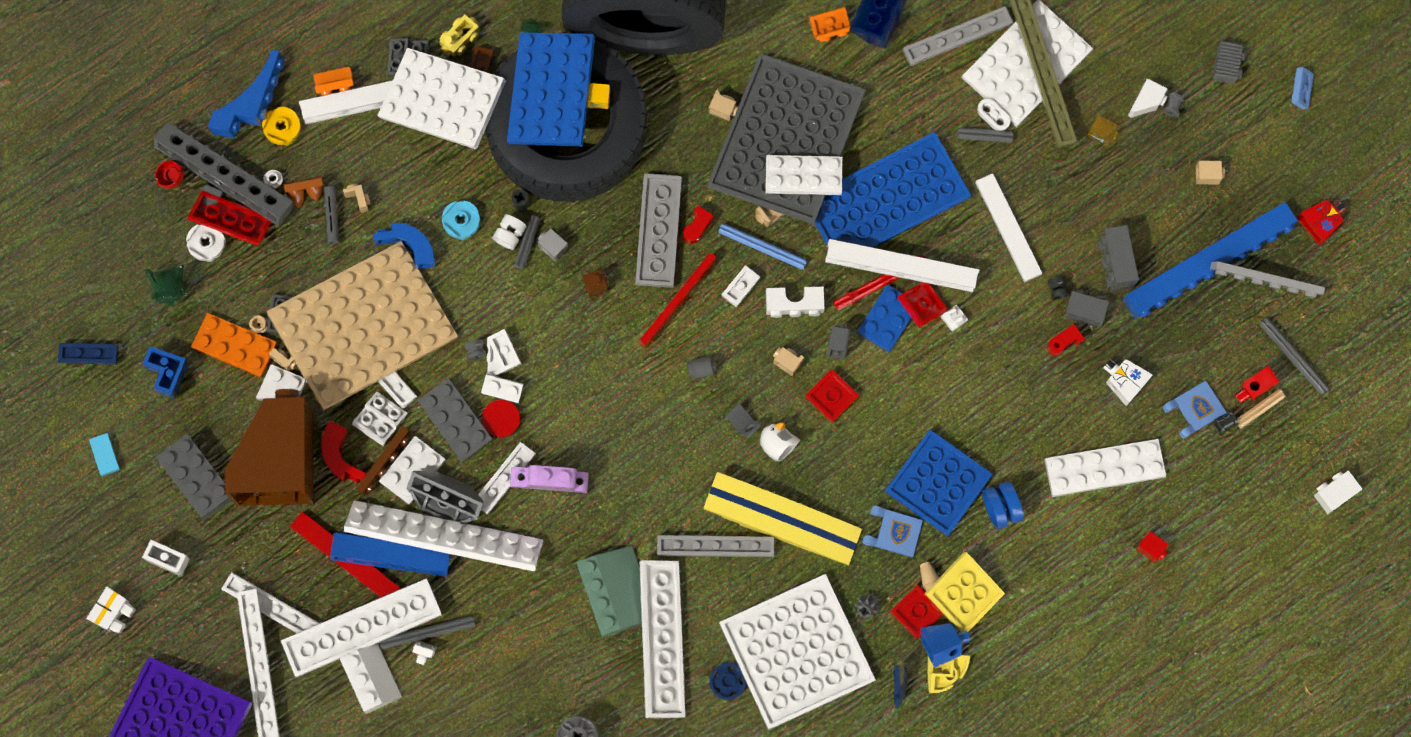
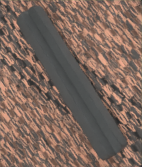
(985, 135)
(527, 242)

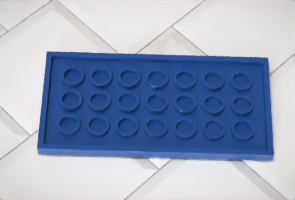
(892, 195)

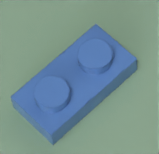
(1302, 88)

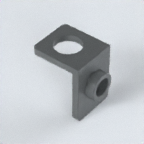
(742, 421)

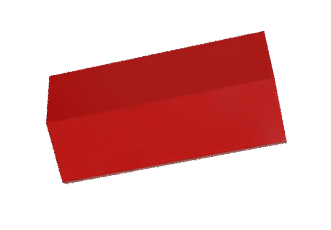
(230, 219)

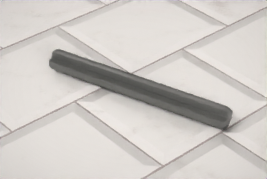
(1294, 356)
(427, 632)

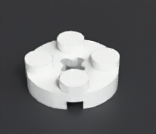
(208, 252)

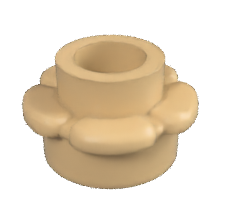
(258, 319)

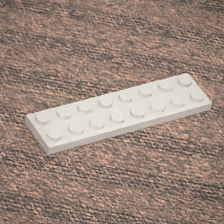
(361, 627)
(662, 639)

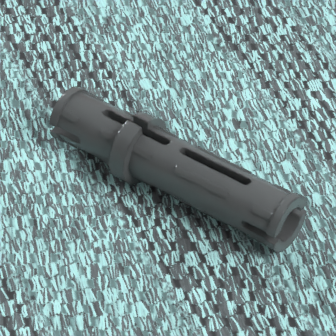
(331, 214)

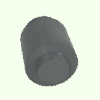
(701, 367)

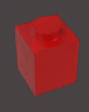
(1153, 547)

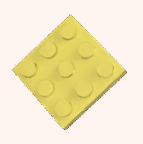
(964, 593)

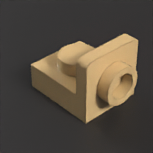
(767, 216)
(282, 359)

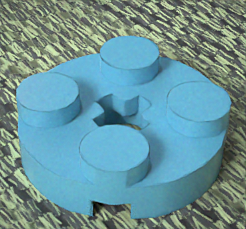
(460, 209)

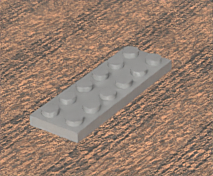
(658, 230)

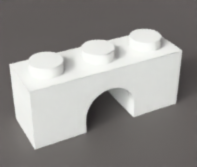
(779, 305)

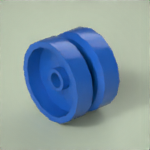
(1002, 505)

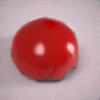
(169, 174)

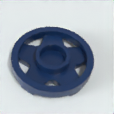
(727, 681)

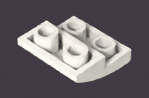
(379, 418)

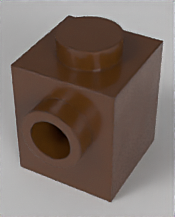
(595, 283)

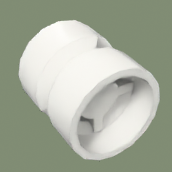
(506, 238)

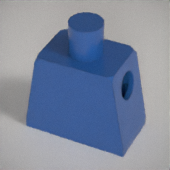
(943, 643)

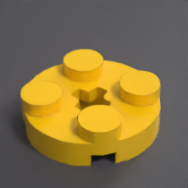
(284, 136)

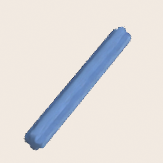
(762, 246)

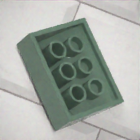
(613, 589)

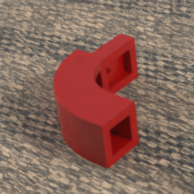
(331, 445)

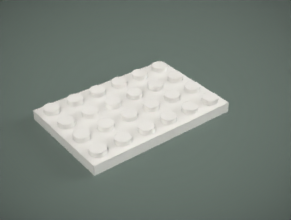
(1005, 70)
(442, 98)

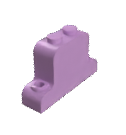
(549, 478)

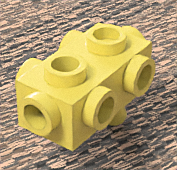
(454, 41)

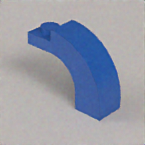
(411, 237)

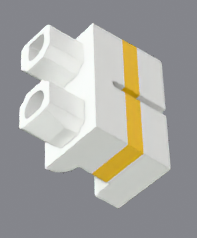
(117, 605)

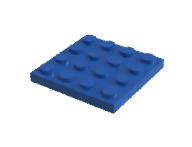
(938, 483)

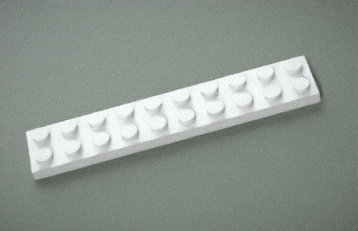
(443, 535)

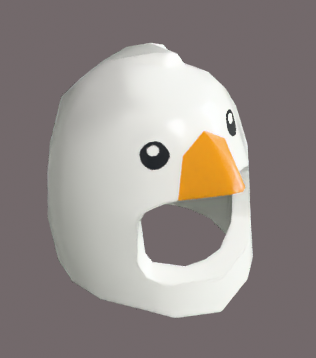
(778, 441)

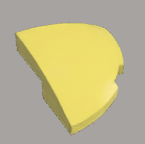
(943, 676)

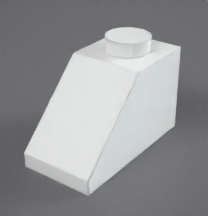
(1149, 99)

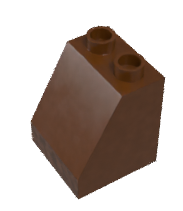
(275, 455)

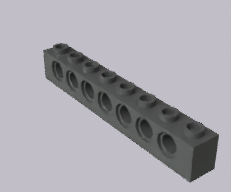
(228, 183)

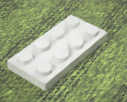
(803, 175)

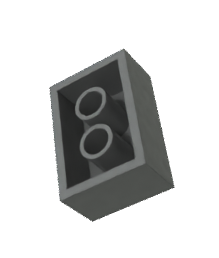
(1118, 259)

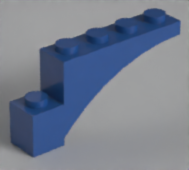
(251, 104)

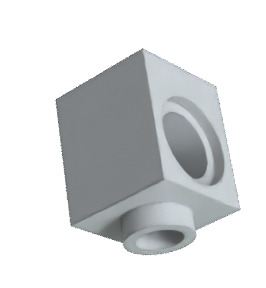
(552, 244)

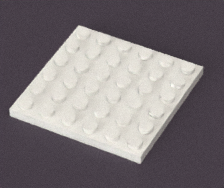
(797, 651)

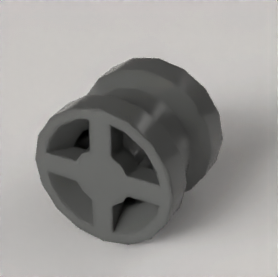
(475, 350)

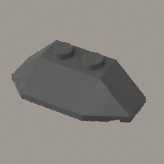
(444, 496)

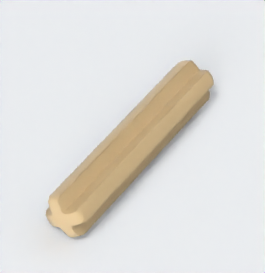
(1260, 408)

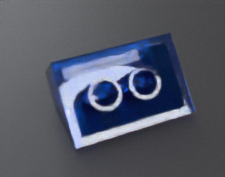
(877, 20)

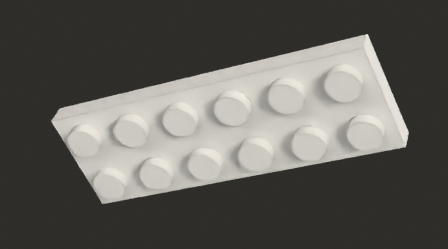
(1105, 467)

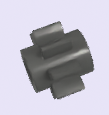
(867, 606)

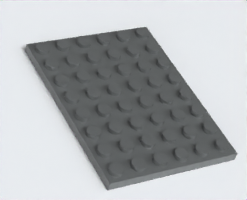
(789, 115)

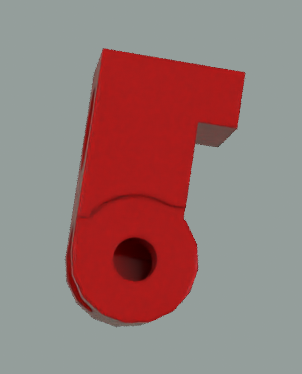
(696, 229)
(1065, 339)

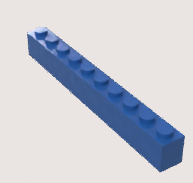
(1197, 267)

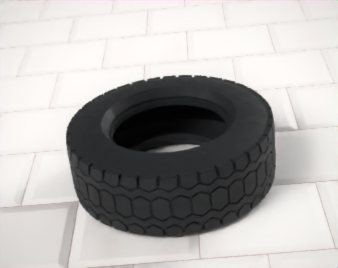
(648, 25)
(585, 173)

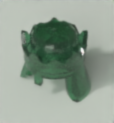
(167, 285)

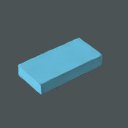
(104, 454)

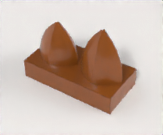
(295, 189)

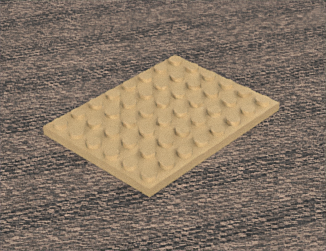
(362, 325)

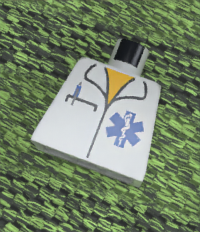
(1126, 379)

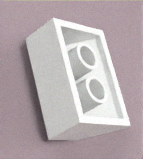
(370, 678)

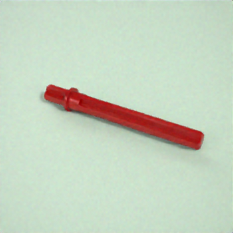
(864, 290)

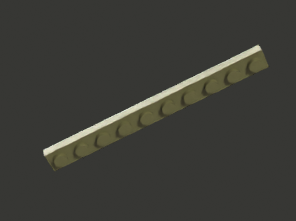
(1043, 73)

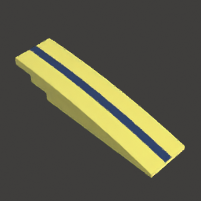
(782, 518)

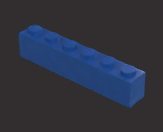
(388, 554)

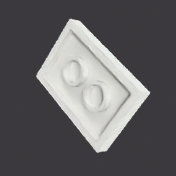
(414, 457)

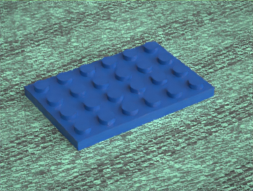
(551, 89)

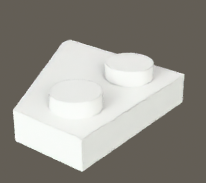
(501, 354)
(279, 379)

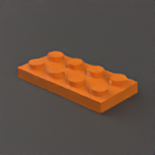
(234, 345)

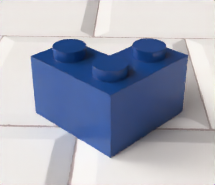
(170, 370)

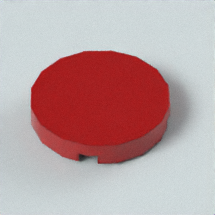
(501, 418)

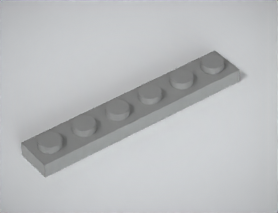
(957, 36)
(1259, 277)
(715, 546)

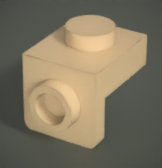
(357, 190)

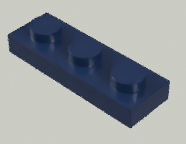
(88, 353)

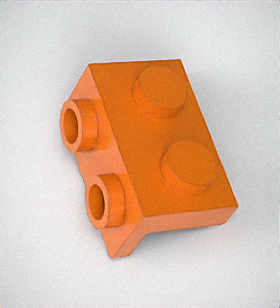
(830, 24)
(333, 80)

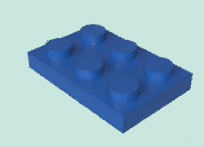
(885, 320)

